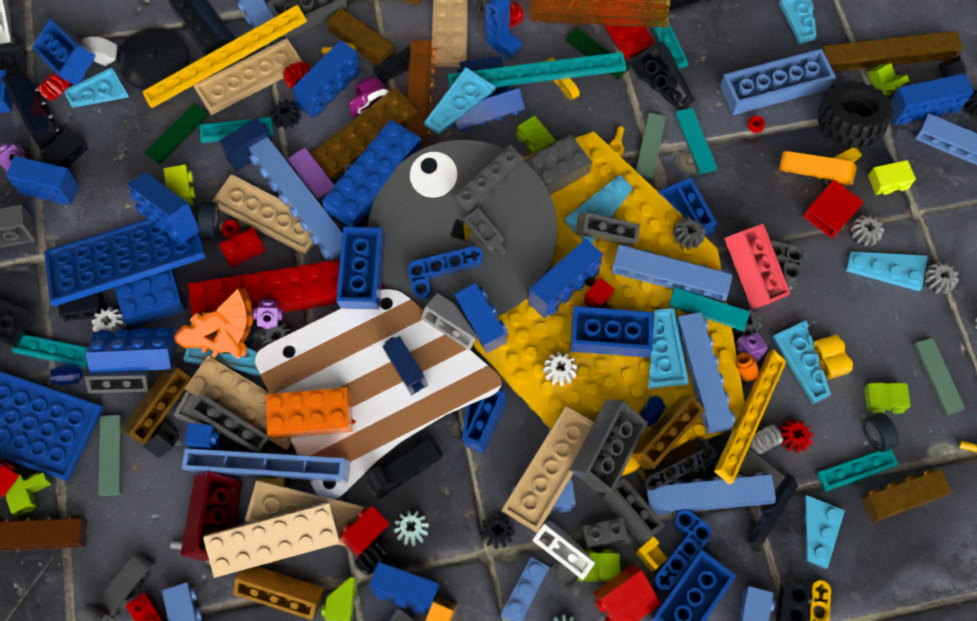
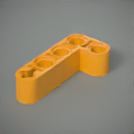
(817, 166)

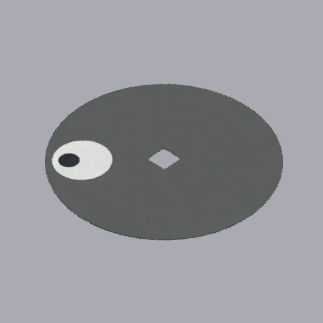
(420, 211)

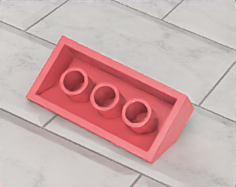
(757, 266)

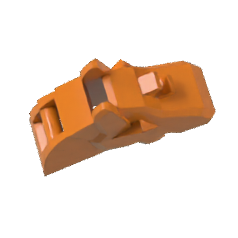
(230, 321)

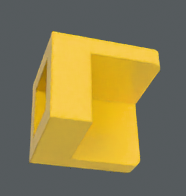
(651, 554)

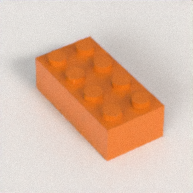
(309, 413)

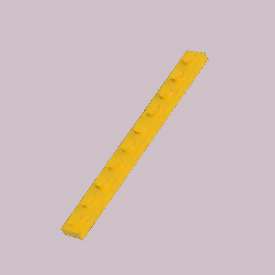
(224, 56)

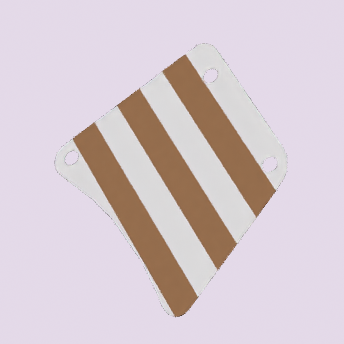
(349, 353)

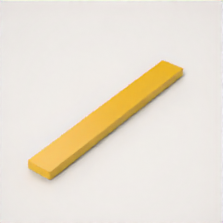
(750, 417)

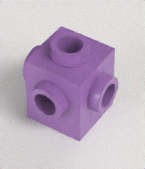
(8, 149)
(267, 313)
(751, 344)

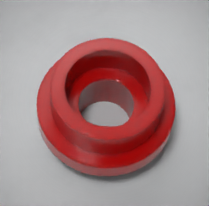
(758, 120)
(230, 224)

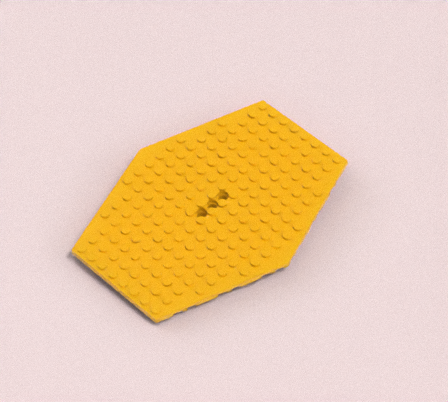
(605, 376)

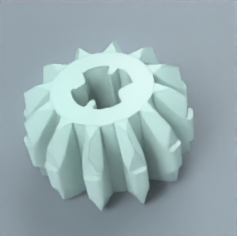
(403, 529)

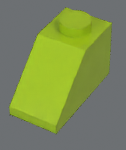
(340, 603)

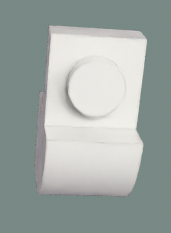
(104, 49)

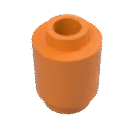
(747, 367)

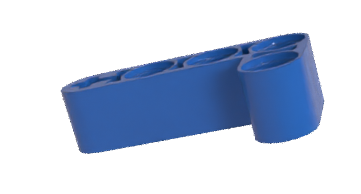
(498, 29)
(446, 268)
(679, 554)

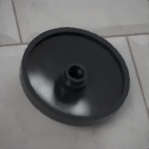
(151, 57)

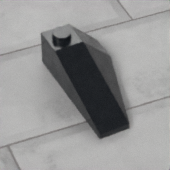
(662, 73)

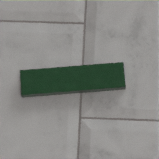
(590, 47)
(176, 134)

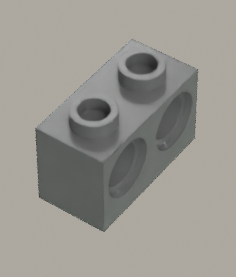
(604, 534)

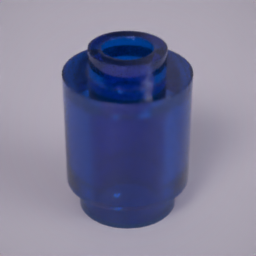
(66, 375)
(652, 410)

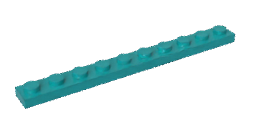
(550, 70)

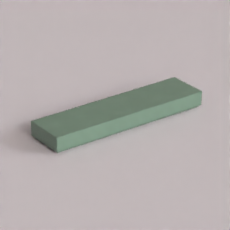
(650, 145)
(939, 376)
(110, 455)

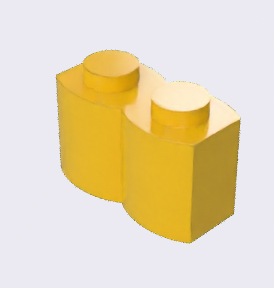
(833, 357)

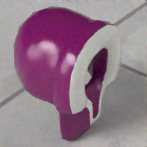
(368, 93)

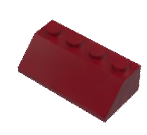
(211, 509)

